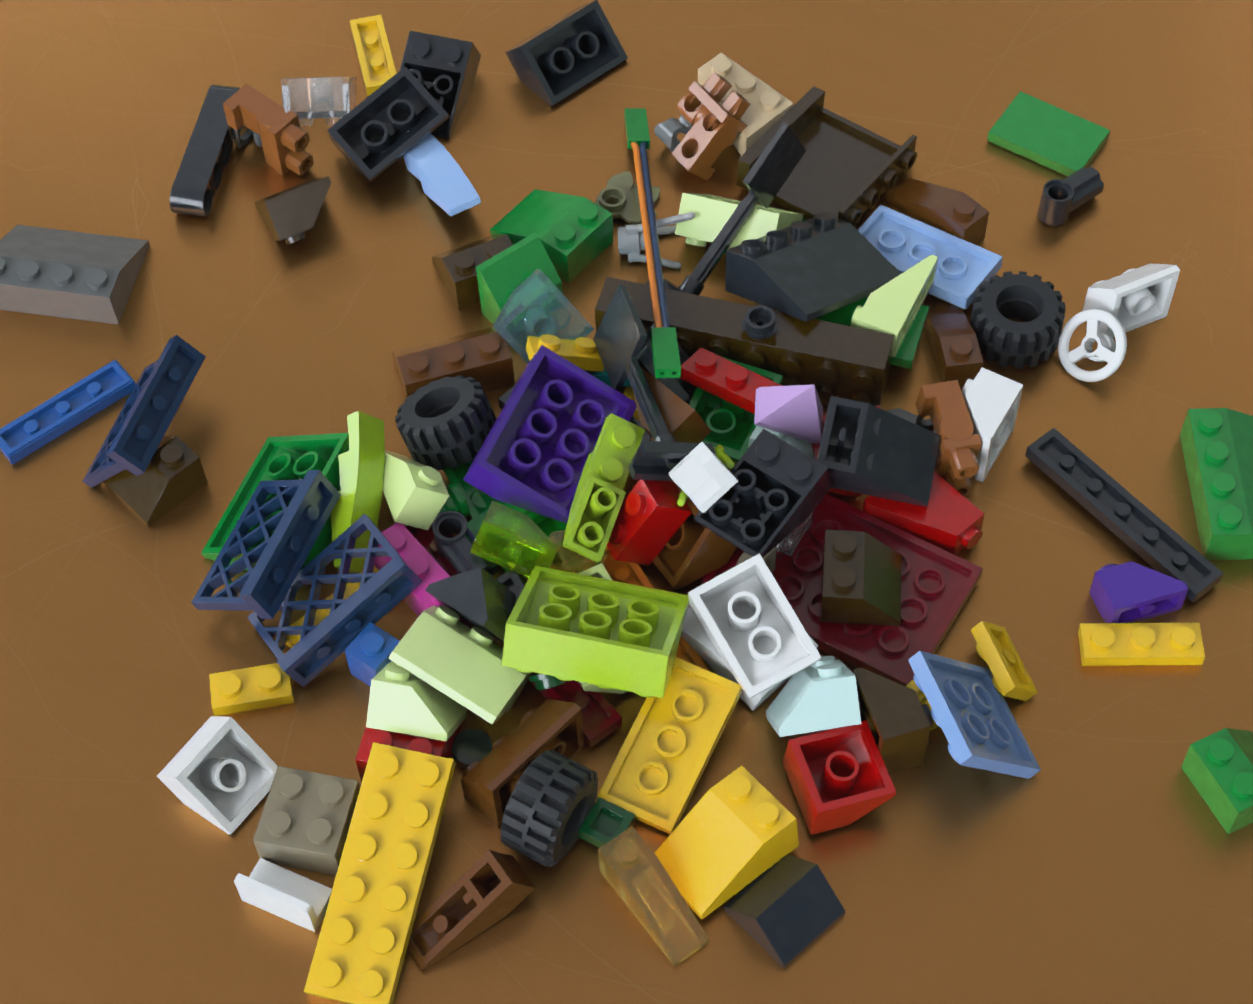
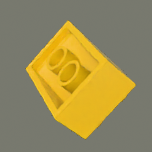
(727, 841)

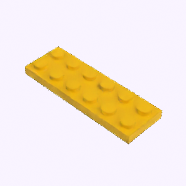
(380, 876)

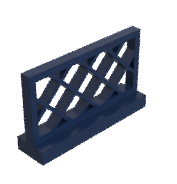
(147, 413)
(279, 555)
(347, 617)

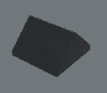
(477, 599)
(787, 908)

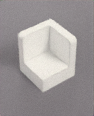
(702, 477)

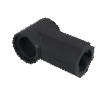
(1065, 195)
(458, 548)

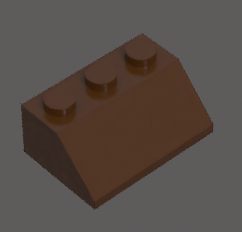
(474, 354)
(692, 552)
(492, 780)

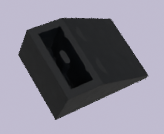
(445, 70)
(877, 452)
(772, 496)

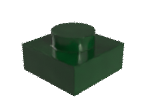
(605, 823)

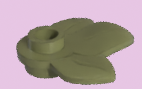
(622, 198)

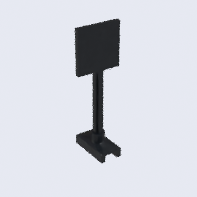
(764, 183)
(619, 344)

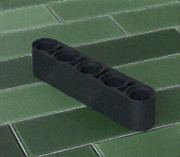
(204, 157)

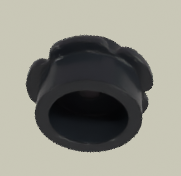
(758, 316)

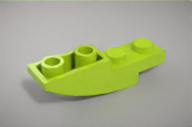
(601, 488)

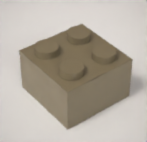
(306, 820)

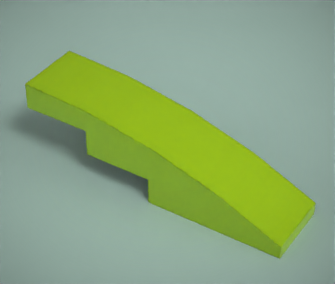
(360, 480)

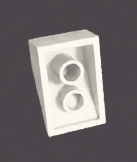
(753, 626)

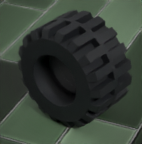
(1019, 298)
(445, 421)
(548, 808)

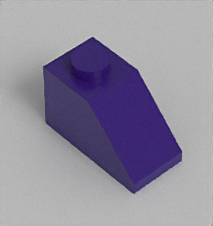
(1135, 593)

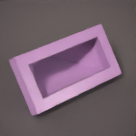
(790, 411)

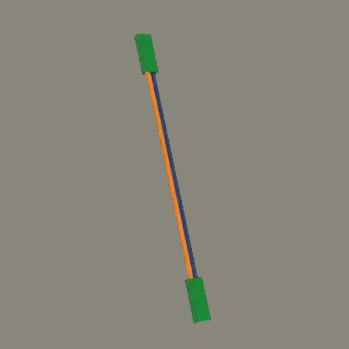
(663, 337)

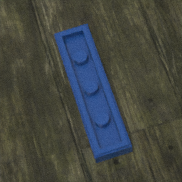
(65, 411)

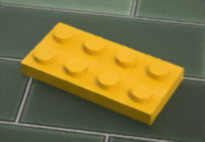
(671, 746)

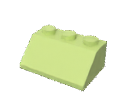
(714, 212)
(460, 663)

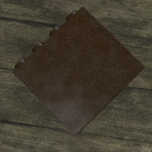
(842, 166)

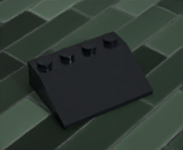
(807, 267)

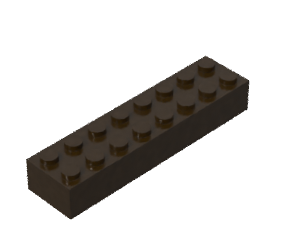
(830, 355)

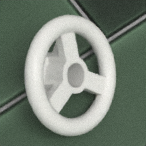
(1106, 349)

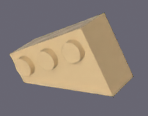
(766, 103)

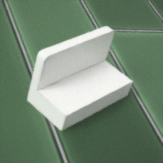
(284, 894)

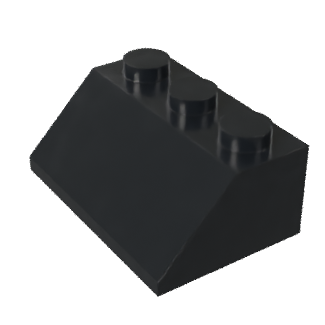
(567, 53)
(387, 124)

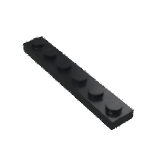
(1123, 513)

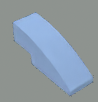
(441, 176)

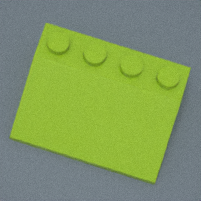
(595, 631)

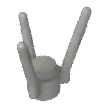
(632, 239)

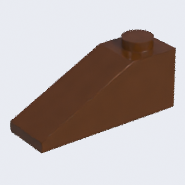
(941, 208)
(952, 343)
(679, 417)
(469, 907)

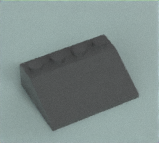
(68, 273)

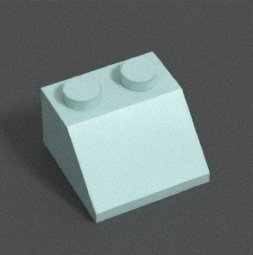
(816, 700)

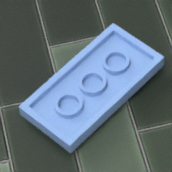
(906, 241)

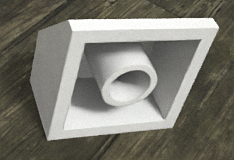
(1135, 296)
(993, 411)
(220, 773)

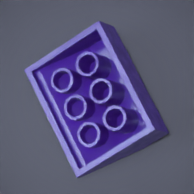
(545, 436)

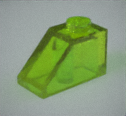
(513, 541)

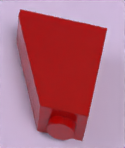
(946, 522)

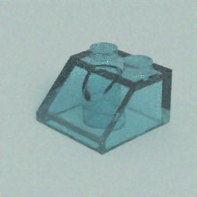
(536, 310)

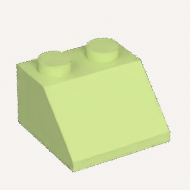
(411, 706)

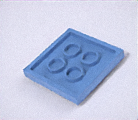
(973, 716)

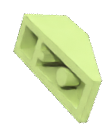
(896, 303)
(412, 491)

